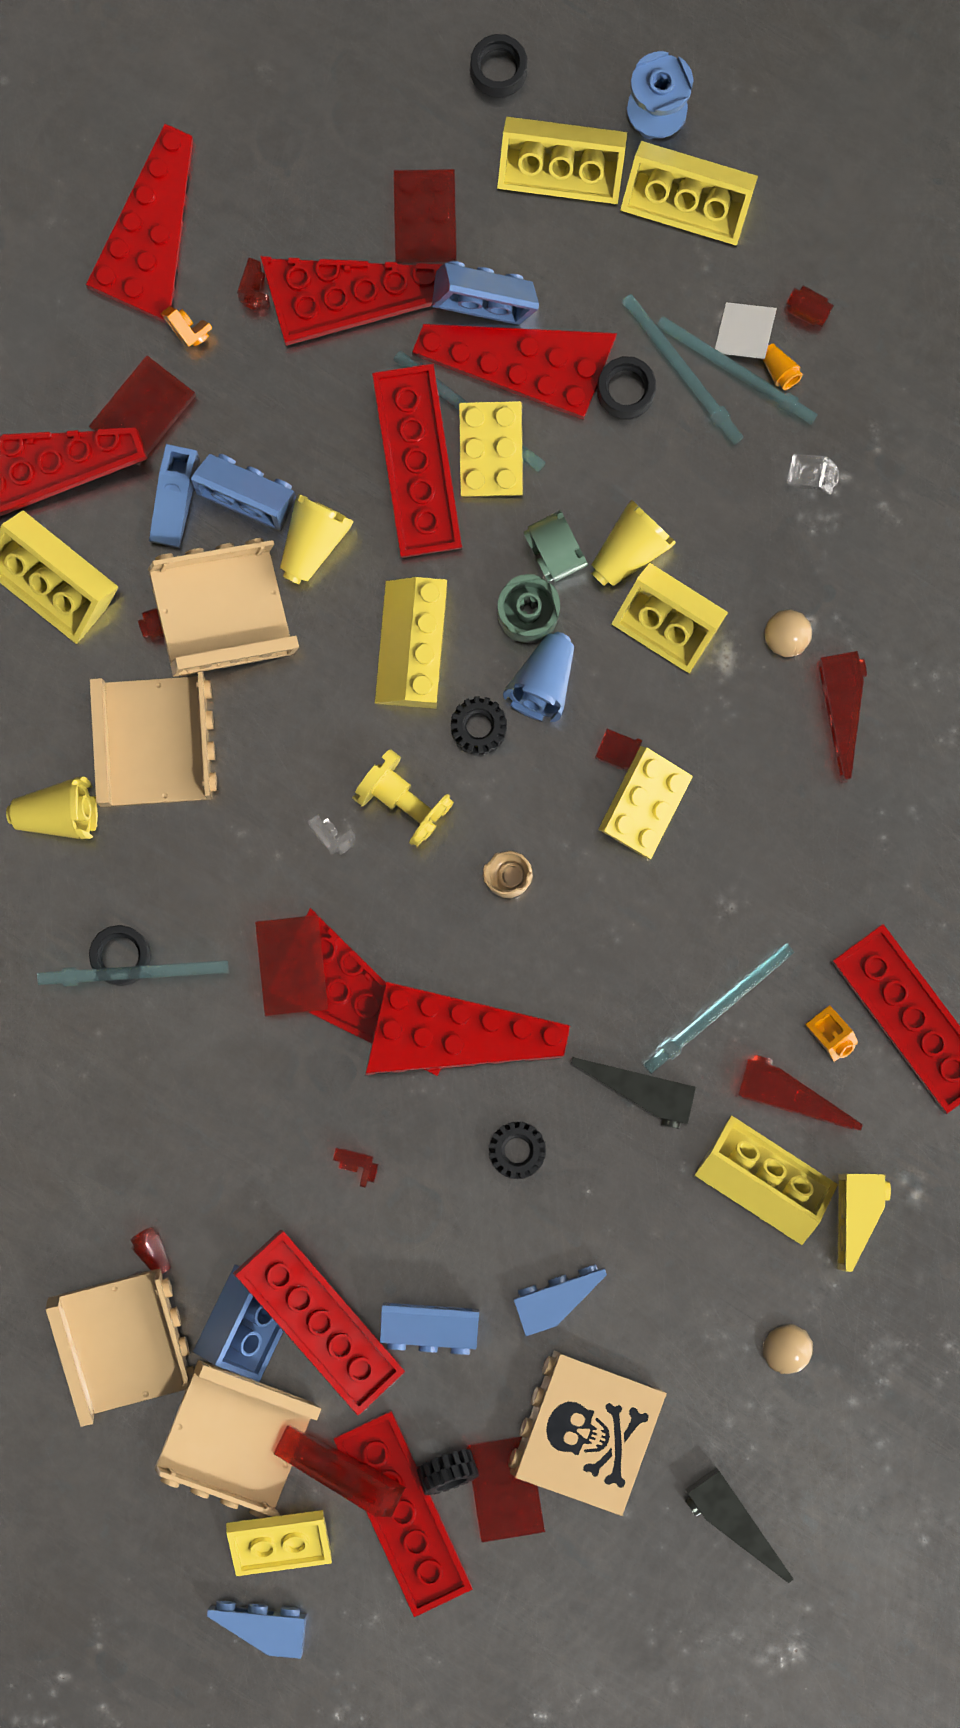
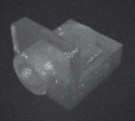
(813, 473)
(325, 833)

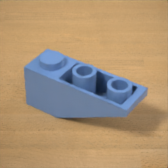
(173, 495)
(550, 1305)
(271, 1632)

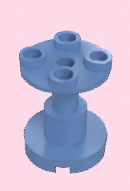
(659, 95)

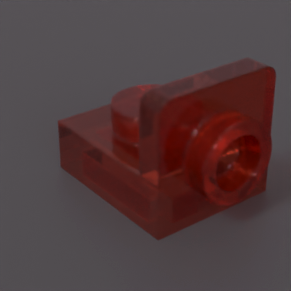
(251, 281)
(618, 750)
(351, 1160)

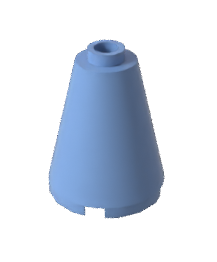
(543, 679)

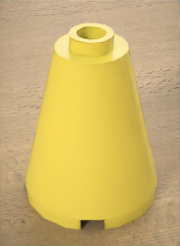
(311, 538)
(630, 546)
(56, 810)

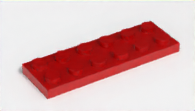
(417, 460)
(906, 1012)
(319, 1322)
(415, 1534)

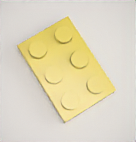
(491, 449)
(645, 802)
(279, 1543)

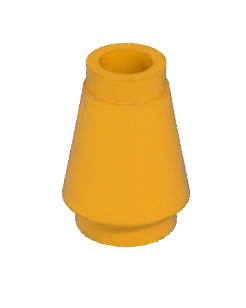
(782, 368)

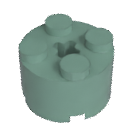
(557, 547)
(541, 596)

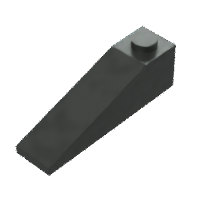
(654, 1095)
(723, 1510)

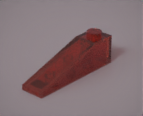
(842, 691)
(778, 1089)
(340, 1472)

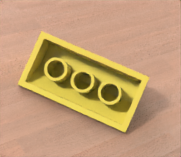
(561, 160)
(688, 193)
(52, 577)
(411, 642)
(767, 1180)

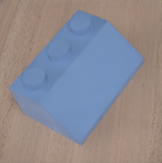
(484, 293)
(244, 490)
(429, 1327)
(238, 1332)

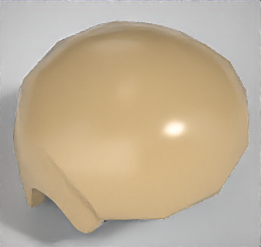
(788, 633)
(508, 874)
(787, 1349)

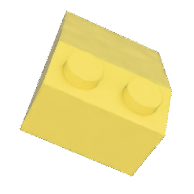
(859, 1209)

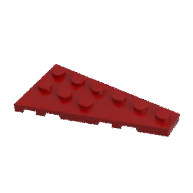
(145, 242)
(343, 294)
(537, 364)
(51, 463)
(351, 987)
(441, 1032)

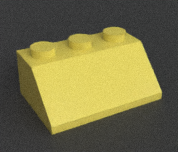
(669, 618)

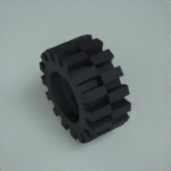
(465, 739)
(535, 1142)
(447, 1472)

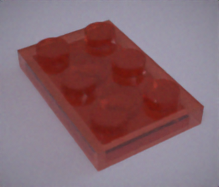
(424, 216)
(147, 401)
(291, 965)
(503, 1503)

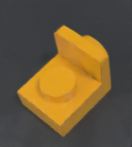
(181, 323)
(832, 1033)

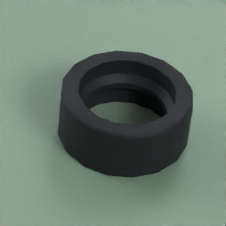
(501, 43)
(628, 364)
(113, 932)

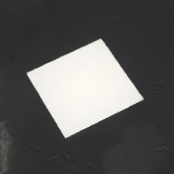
(745, 330)

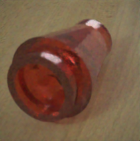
(150, 1249)

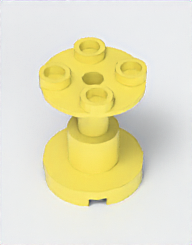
(393, 791)

